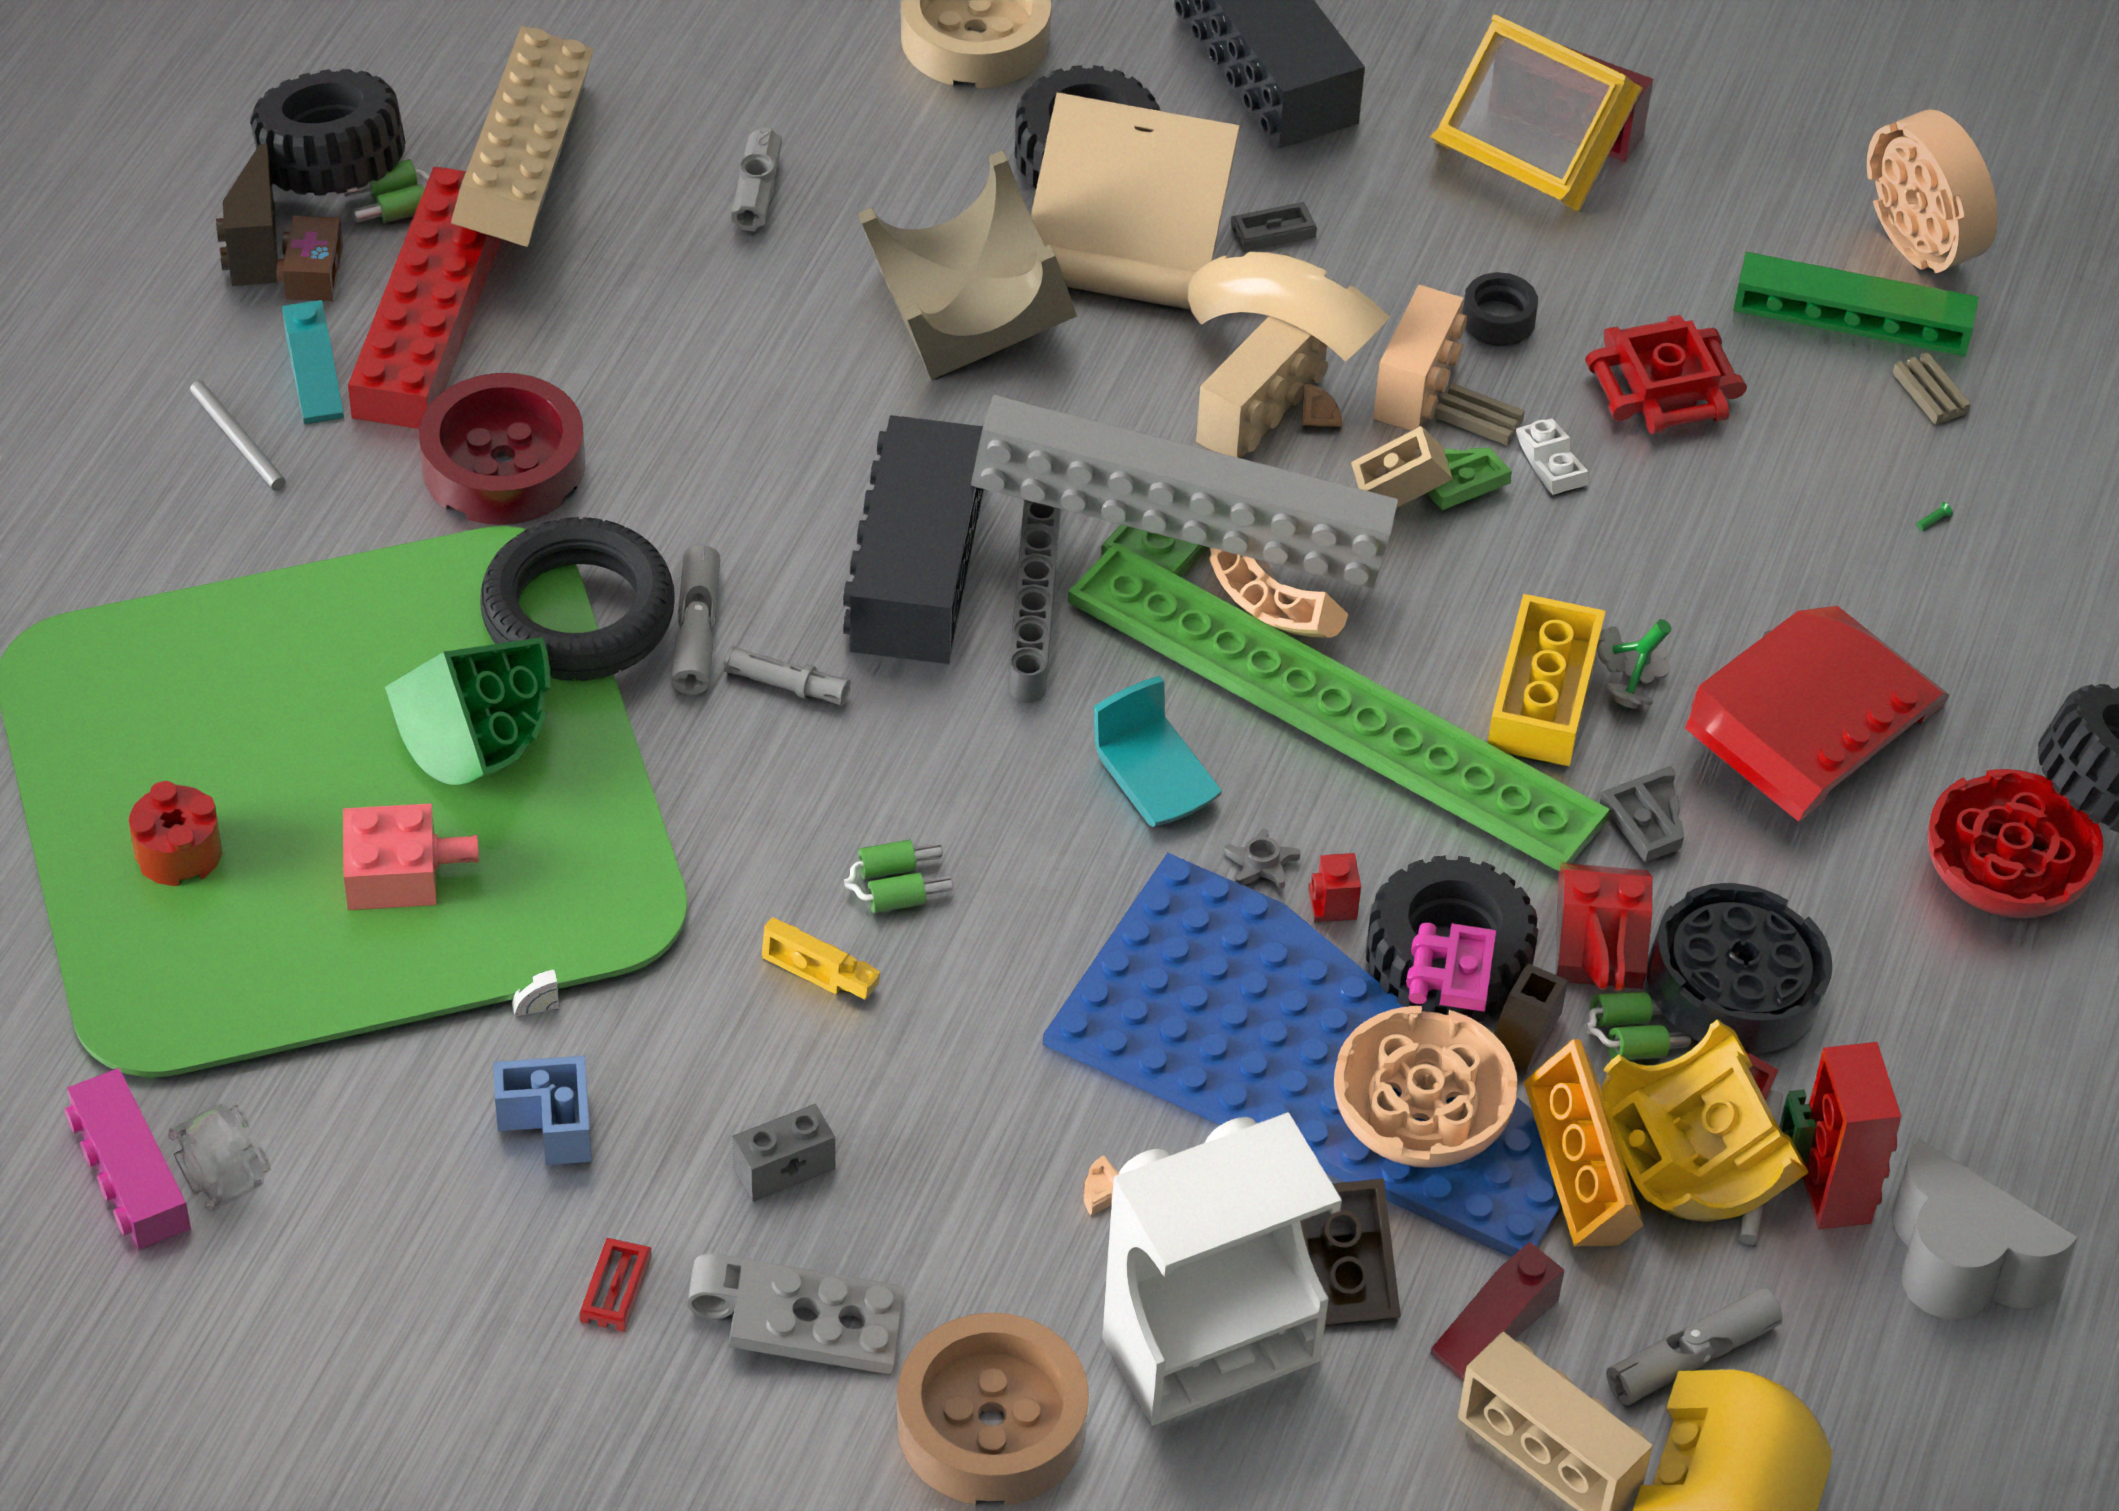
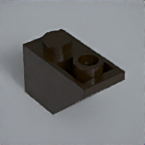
(1530, 1015)

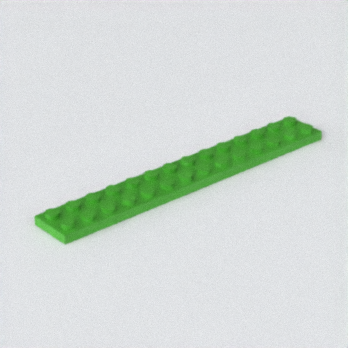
(1340, 707)

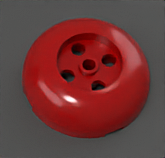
(2003, 870)

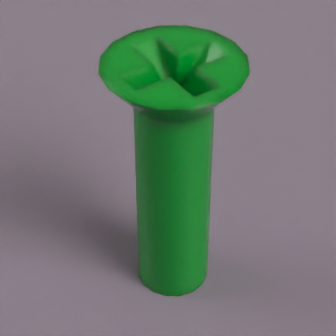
(1944, 510)

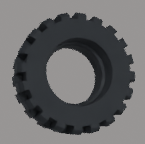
(1038, 101)
(329, 131)
(2083, 752)
(1445, 895)

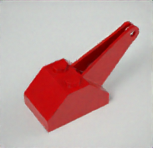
(1603, 925)

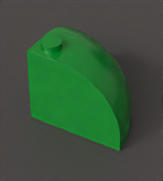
(472, 708)

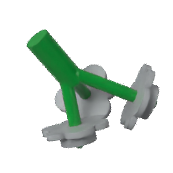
(1643, 661)

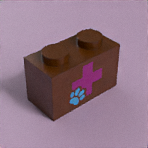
(311, 258)

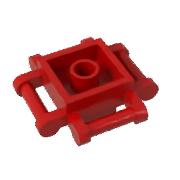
(1668, 372)

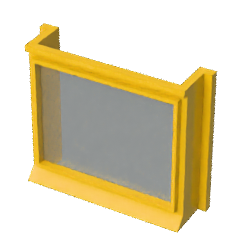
(1537, 112)

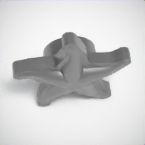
(1262, 859)

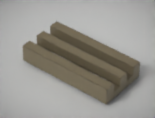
(1937, 386)
(1481, 411)

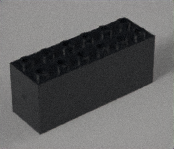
(1281, 63)
(914, 541)

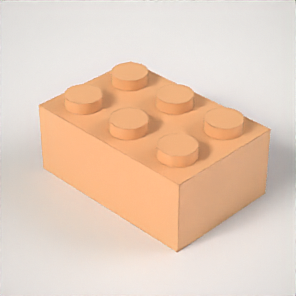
(1419, 358)

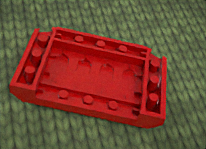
(1810, 706)

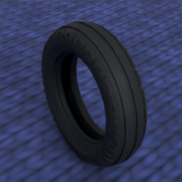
(588, 543)

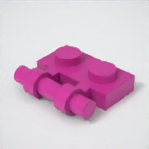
(1466, 969)

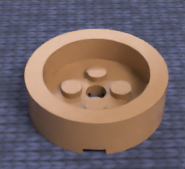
(992, 1367)

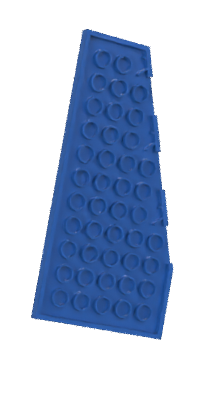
(1244, 1015)

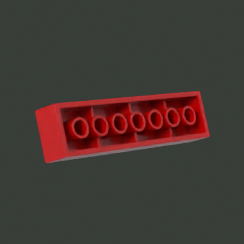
(422, 310)

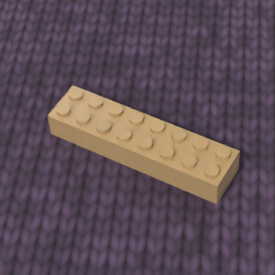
(522, 136)

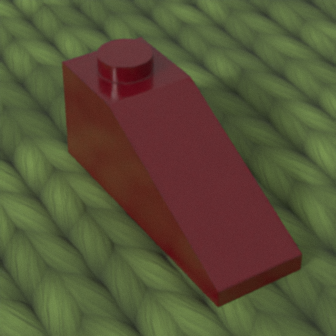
(1506, 1303)

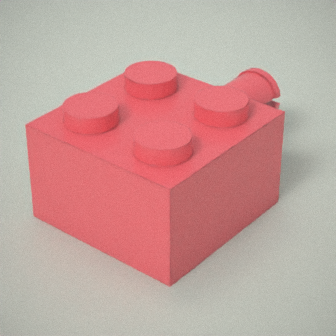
(395, 856)

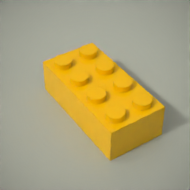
(1546, 679)

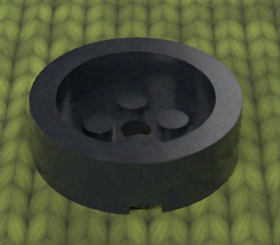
(1702, 980)

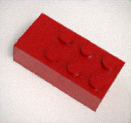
(1852, 1137)

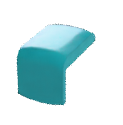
(1150, 755)

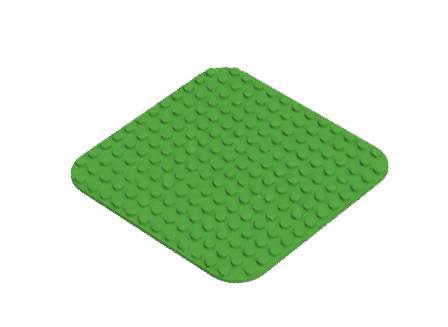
(284, 718)

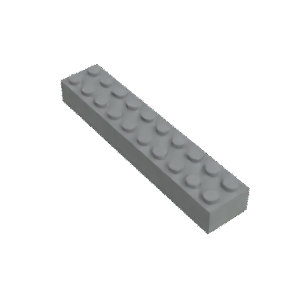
(1183, 492)

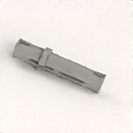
(803, 680)

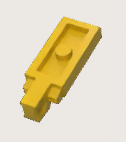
(817, 960)

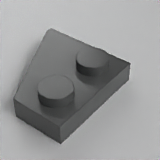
(1647, 813)

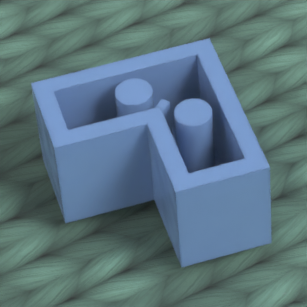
(550, 1097)

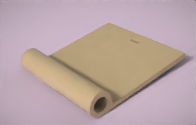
(1132, 197)

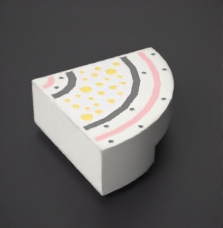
(538, 996)

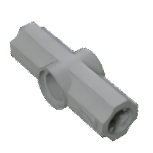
(756, 179)

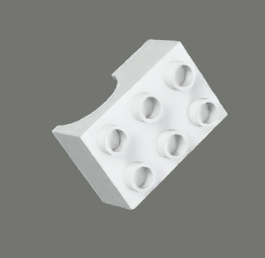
(1214, 1266)

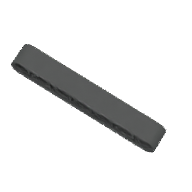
(1034, 602)

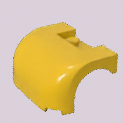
(1700, 1131)
(1738, 1448)

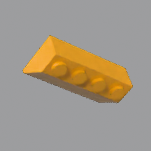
(1582, 1149)

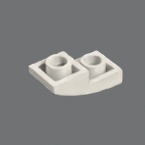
(1550, 456)

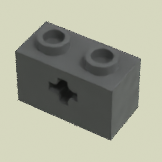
(783, 1152)

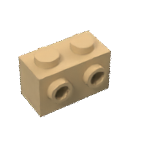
(1404, 467)

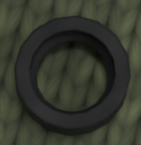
(1505, 288)

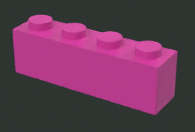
(128, 1159)

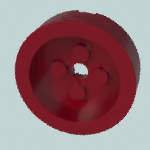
(509, 415)

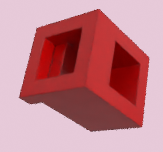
(1335, 888)

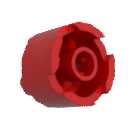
(175, 833)

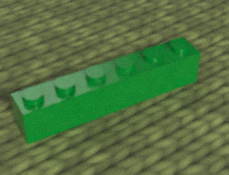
(1856, 303)

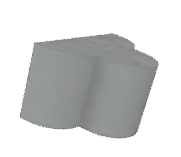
(1973, 1241)

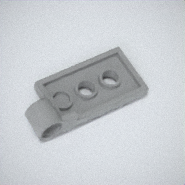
(770, 1292)

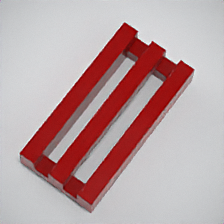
(606, 1314)

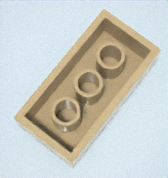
(1257, 386)
(1553, 1428)

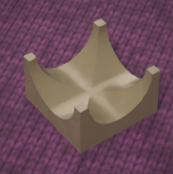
(973, 278)

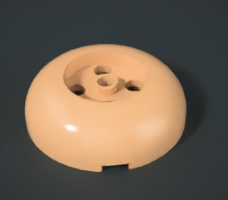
(1427, 1062)

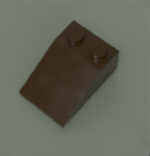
(250, 225)
(1355, 1254)

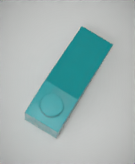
(312, 361)

